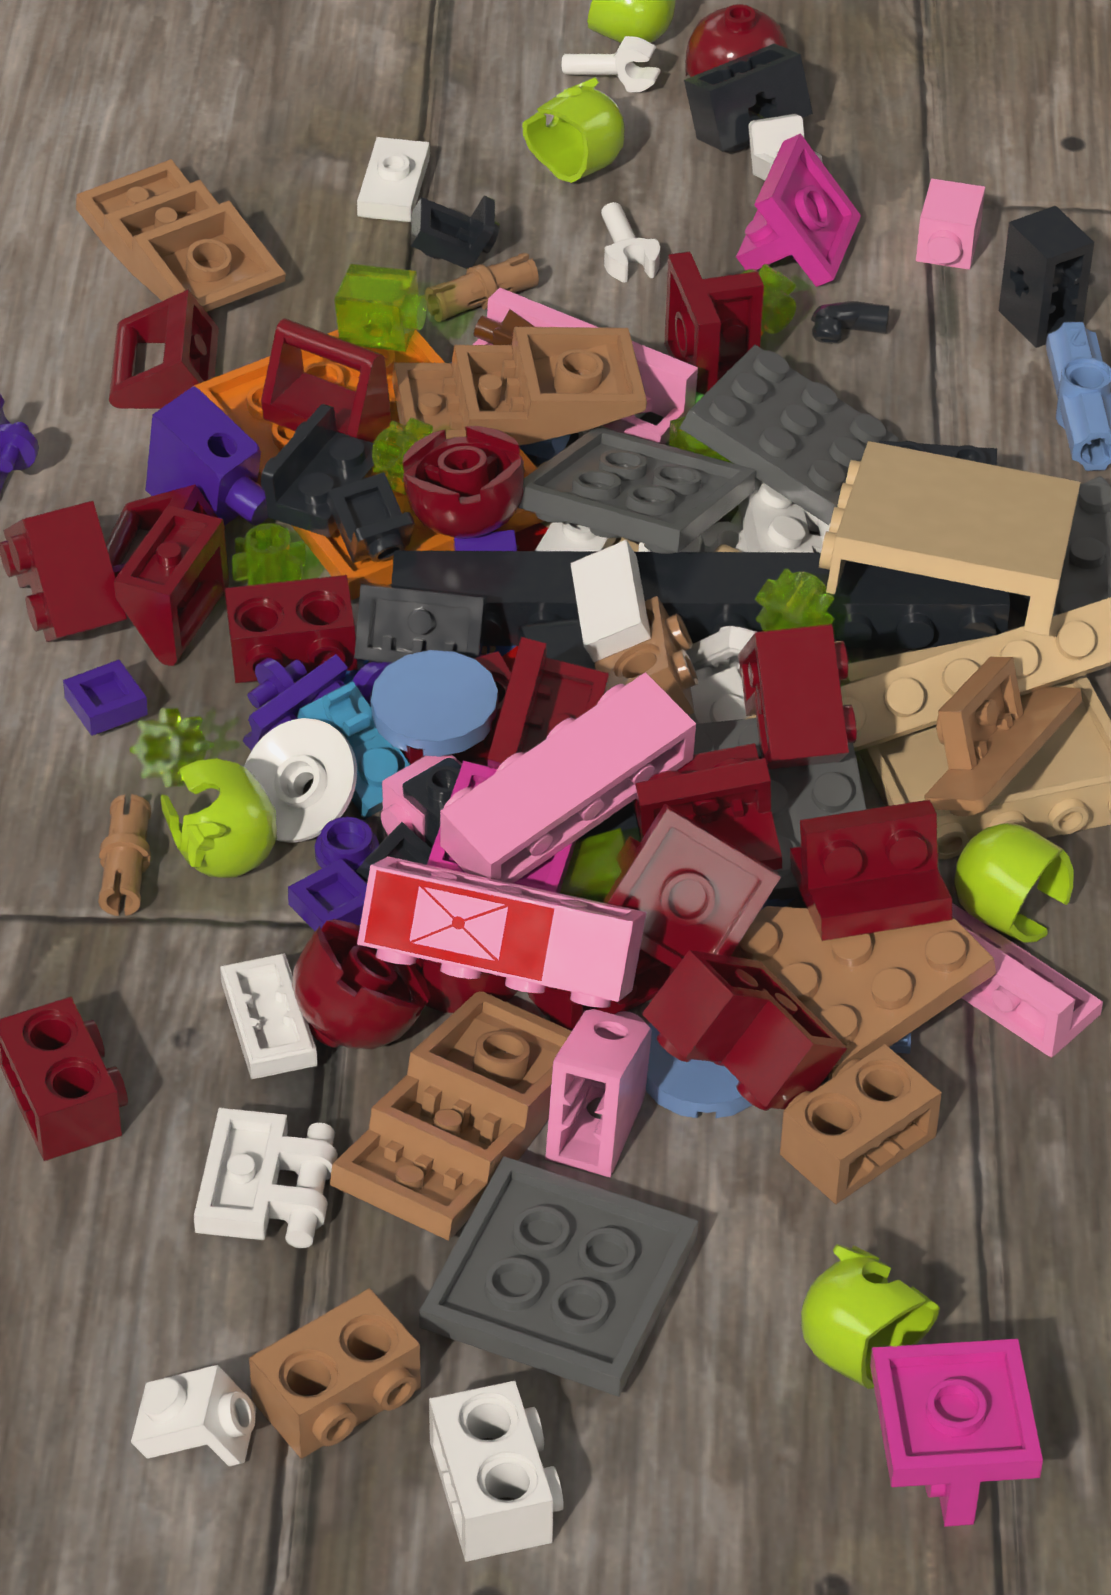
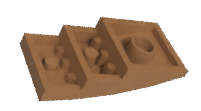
(179, 237)
(532, 390)
(466, 1102)

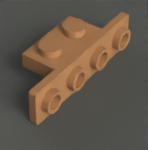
(993, 734)

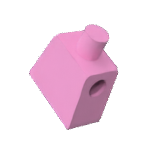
(599, 1059)

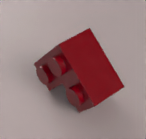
(67, 570)
(796, 695)
(745, 1021)

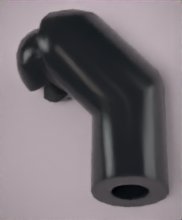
(850, 315)

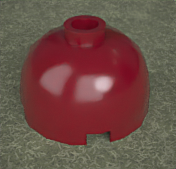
(730, 35)
(464, 482)
(352, 993)

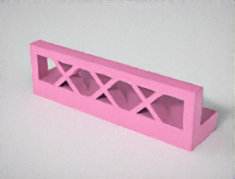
(666, 380)
(1028, 993)

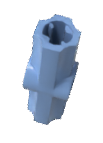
(1082, 393)

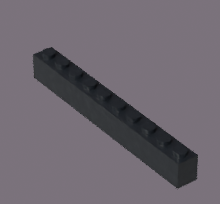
(715, 591)

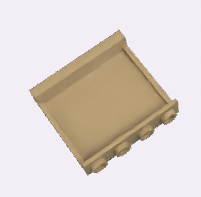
(954, 524)
(1054, 794)

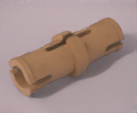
(479, 284)
(125, 855)

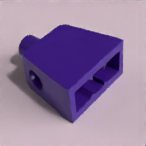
(204, 448)

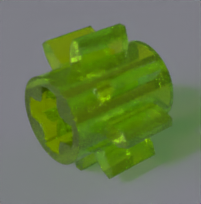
(777, 304)
(392, 445)
(268, 556)
(794, 602)
(155, 746)

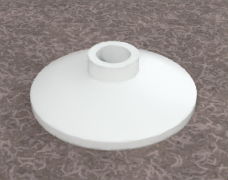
(288, 760)

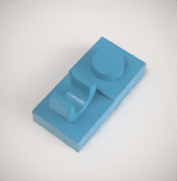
(374, 755)

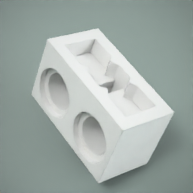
(483, 1471)

